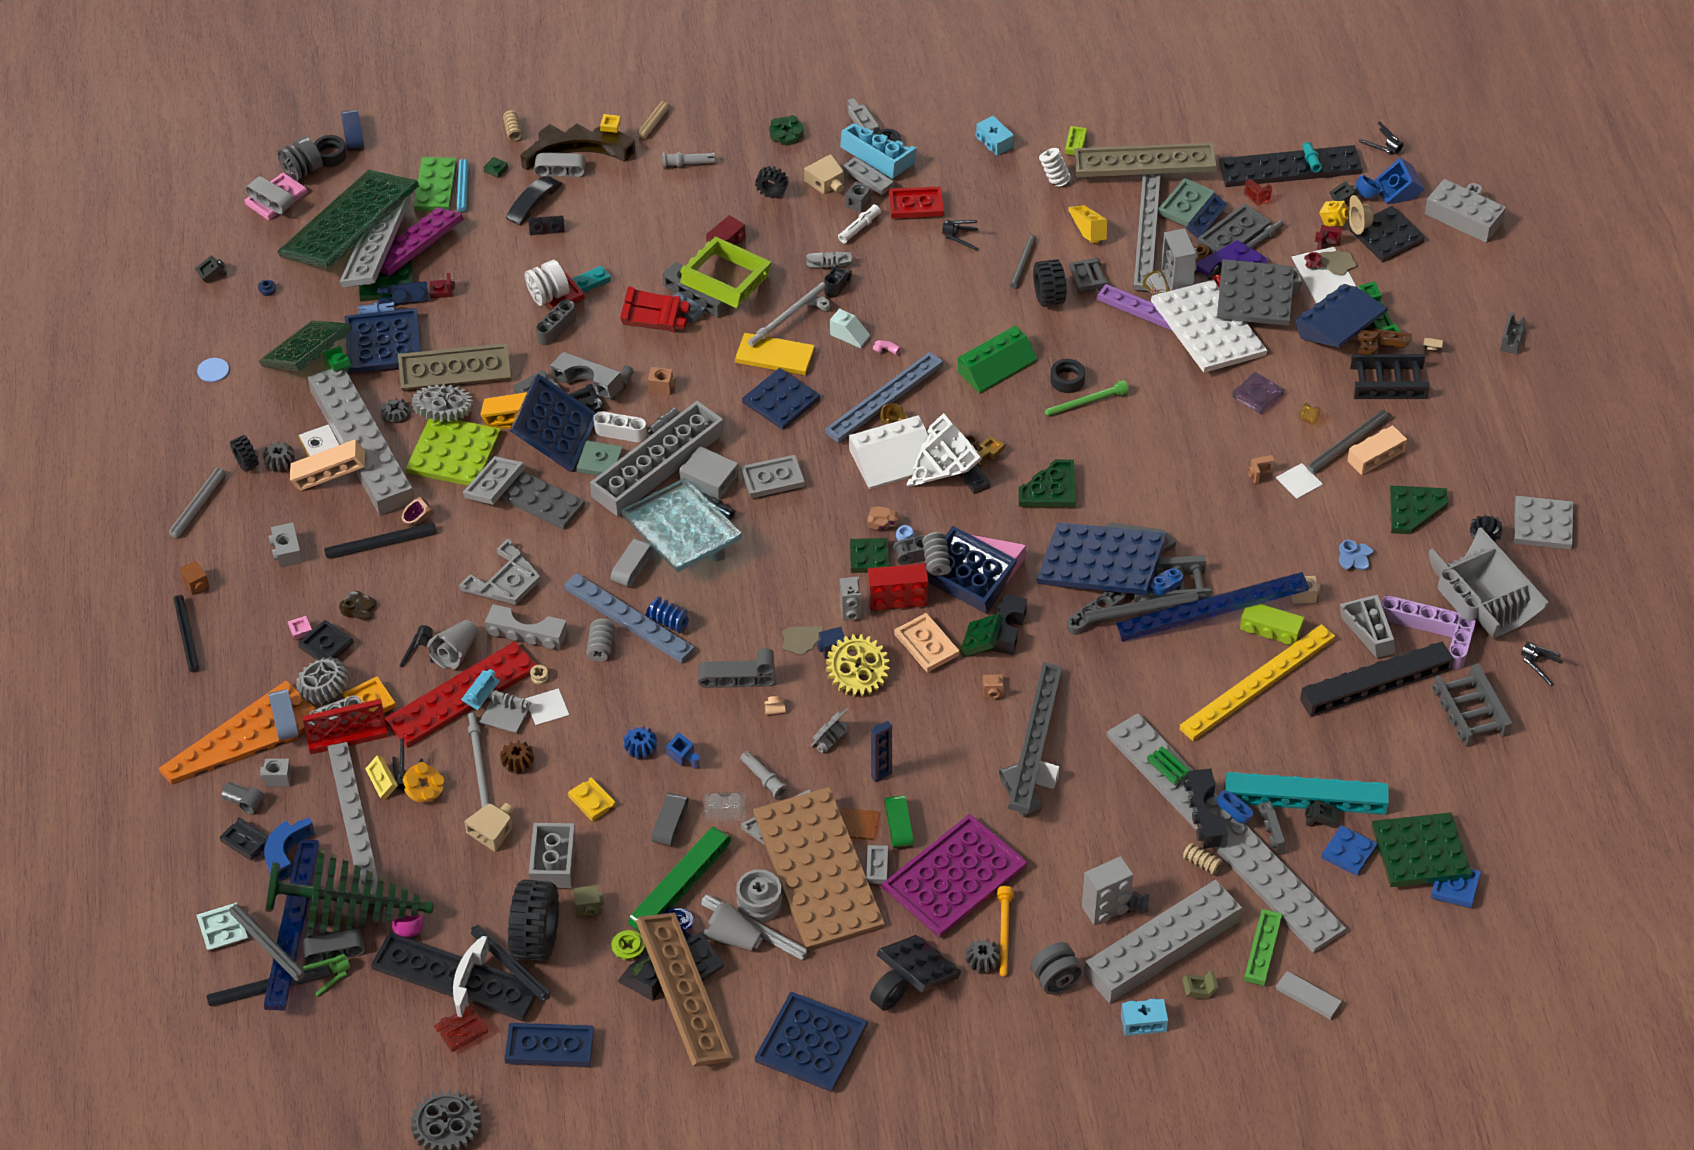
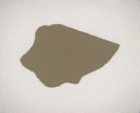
(1337, 261)
(800, 638)

